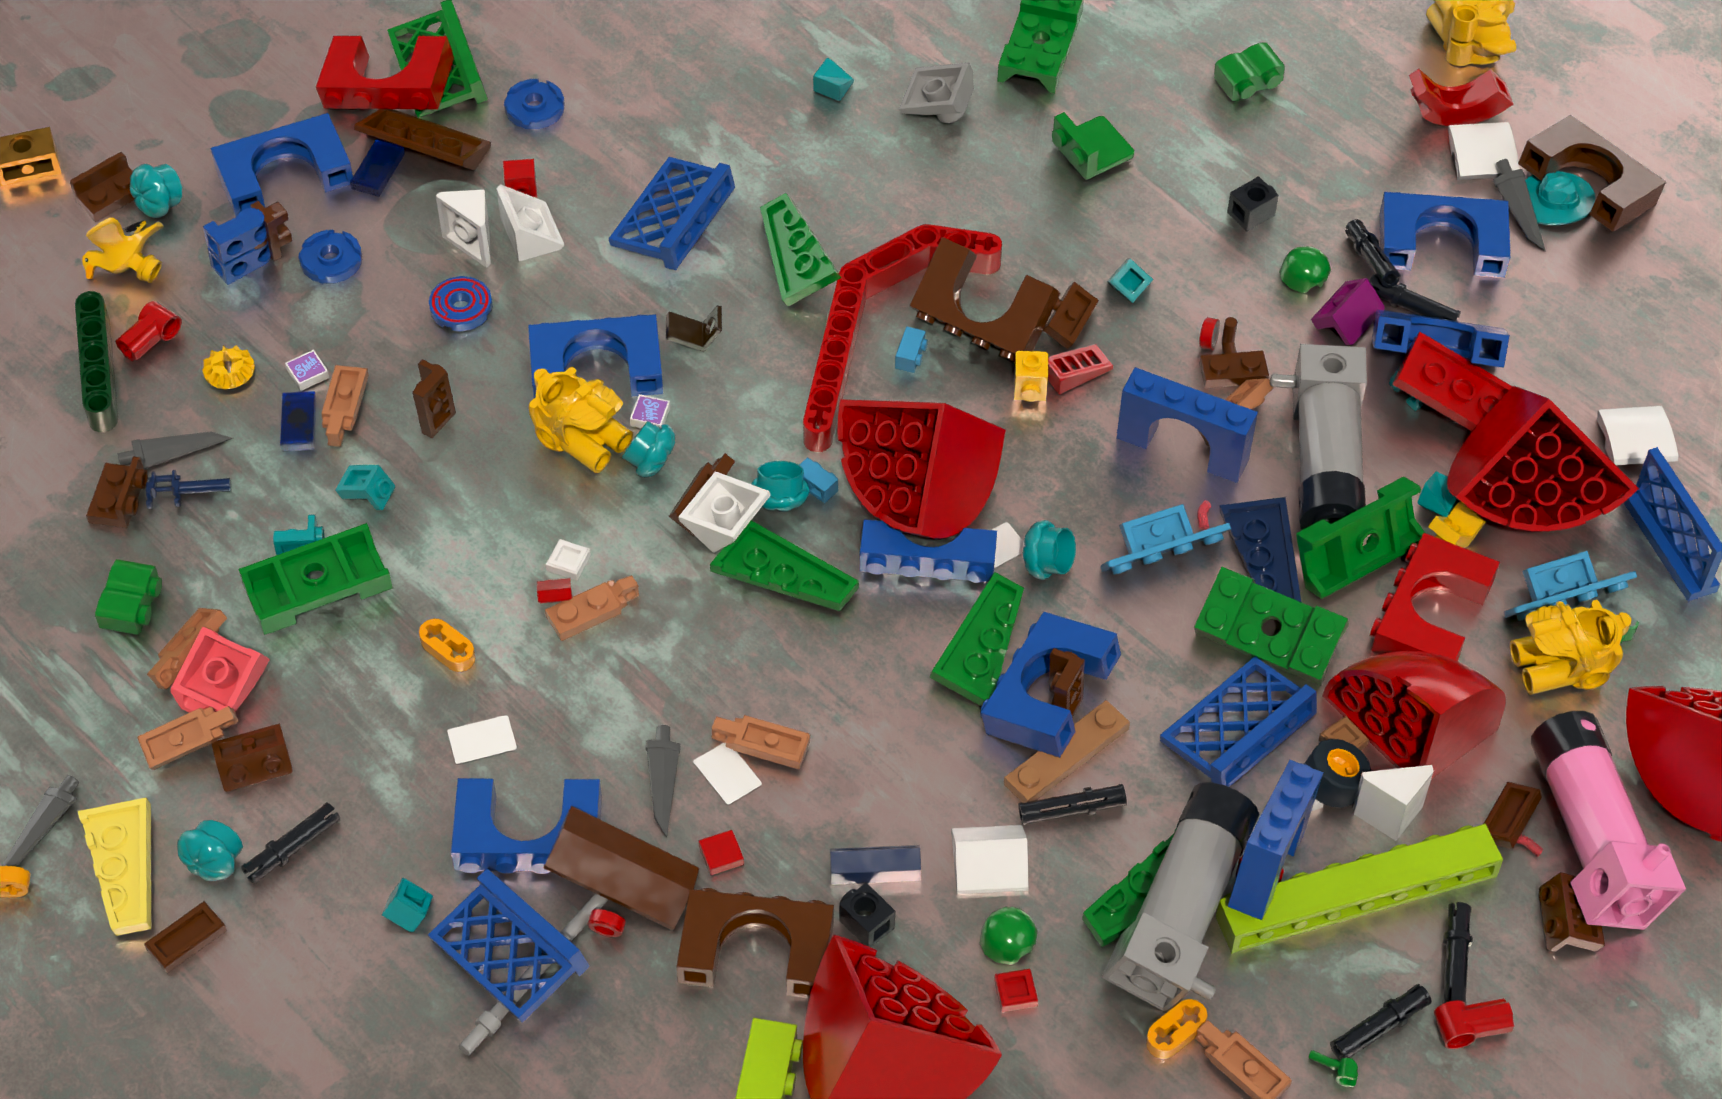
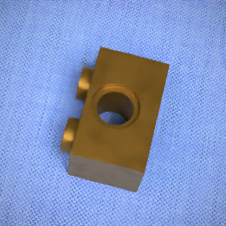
(28, 156)

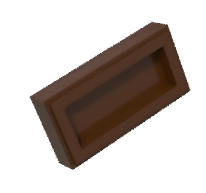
(1512, 813)
(185, 937)

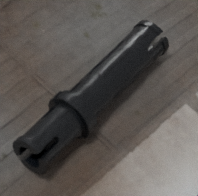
(1367, 245)
(1412, 301)
(1113, 797)
(278, 852)
(1457, 948)
(1392, 1015)

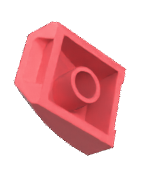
(217, 673)

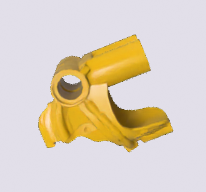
(1473, 29)
(578, 417)
(1570, 647)

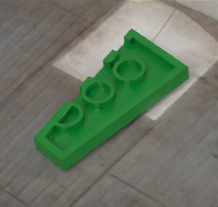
(796, 253)
(781, 566)
(980, 645)
(1122, 902)

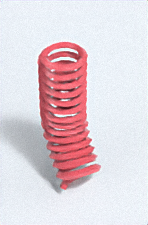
(1205, 507)
(1533, 849)

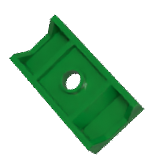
(1047, 21)
(1335, 552)
(282, 590)
(1239, 609)

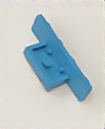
(1159, 533)
(1565, 580)

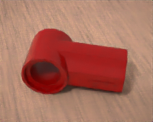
(153, 324)
(1465, 1023)

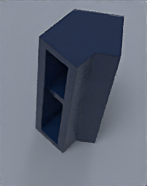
(875, 864)

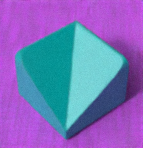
(831, 80)
(1130, 280)
(1436, 495)
(407, 905)

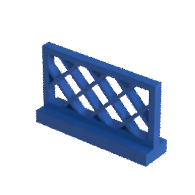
(693, 217)
(1675, 539)
(1264, 734)
(523, 919)

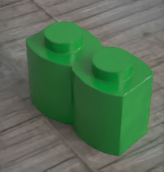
(1249, 71)
(128, 597)

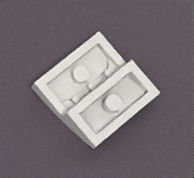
(1480, 148)
(1634, 432)

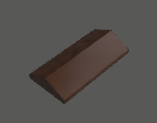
(425, 137)
(622, 868)

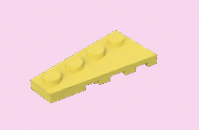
(122, 861)

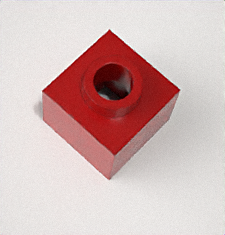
(521, 176)

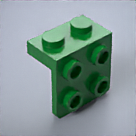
(1091, 145)

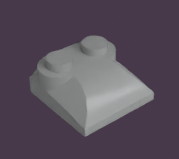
(939, 91)

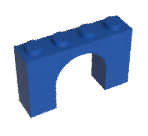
(308, 140)
(1480, 220)
(629, 337)
(1473, 341)
(1223, 423)
(1033, 723)
(1274, 837)
(480, 844)

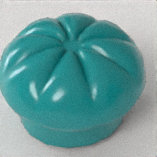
(155, 189)
(650, 449)
(785, 485)
(1048, 550)
(210, 850)

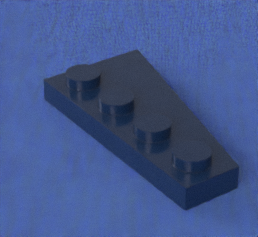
(1264, 543)

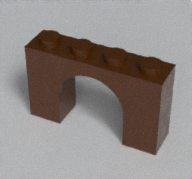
(1573, 144)
(940, 300)
(717, 915)

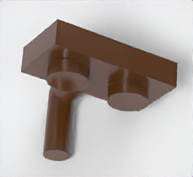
(1070, 315)
(1232, 367)

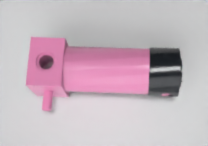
(1622, 875)

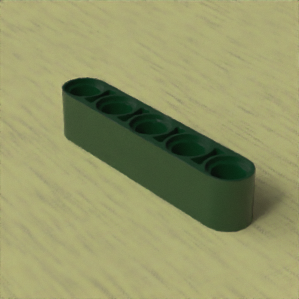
(96, 361)

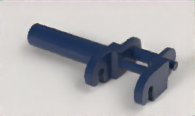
(184, 487)

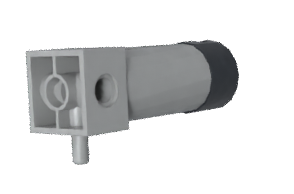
(1328, 404)
(1164, 944)

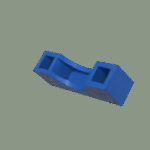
(965, 558)

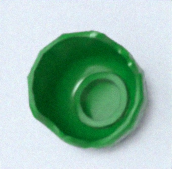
(1305, 268)
(1008, 935)

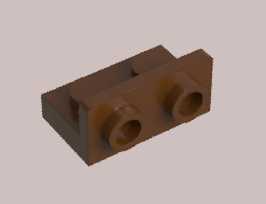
(104, 187)
(433, 398)
(117, 494)
(1066, 679)
(252, 757)
(1564, 918)

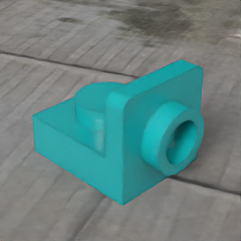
(367, 483)
(294, 538)

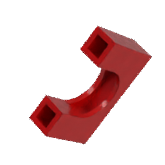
(414, 87)
(1431, 567)

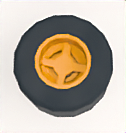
(1342, 771)

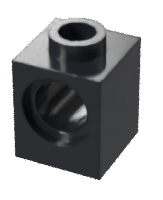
(1252, 203)
(866, 928)

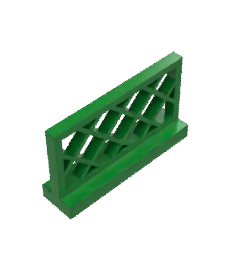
(462, 54)

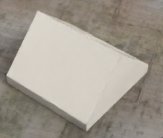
(466, 222)
(528, 224)
(722, 510)
(1392, 797)
(990, 859)

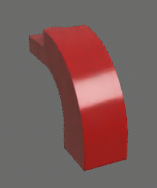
(1460, 104)

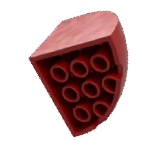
(919, 463)
(1535, 468)
(1418, 706)
(1679, 751)
(888, 1032)

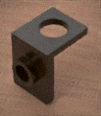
(693, 332)

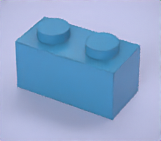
(910, 350)
(820, 482)

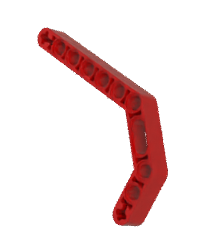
(859, 282)

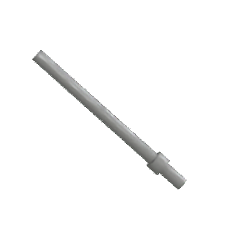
(490, 1020)

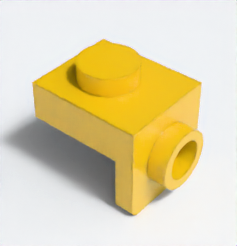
(1031, 376)
(1459, 526)

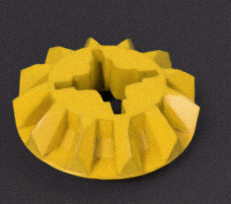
(241, 369)

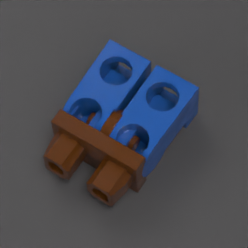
(247, 240)

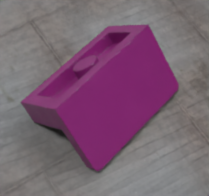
(1350, 310)

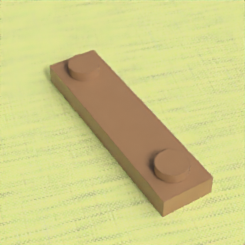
(1045, 771)

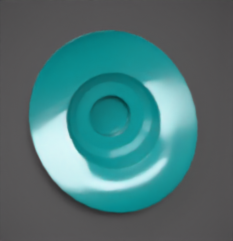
(1560, 198)

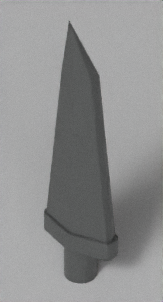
(1514, 189)
(164, 449)
(662, 765)
(49, 811)

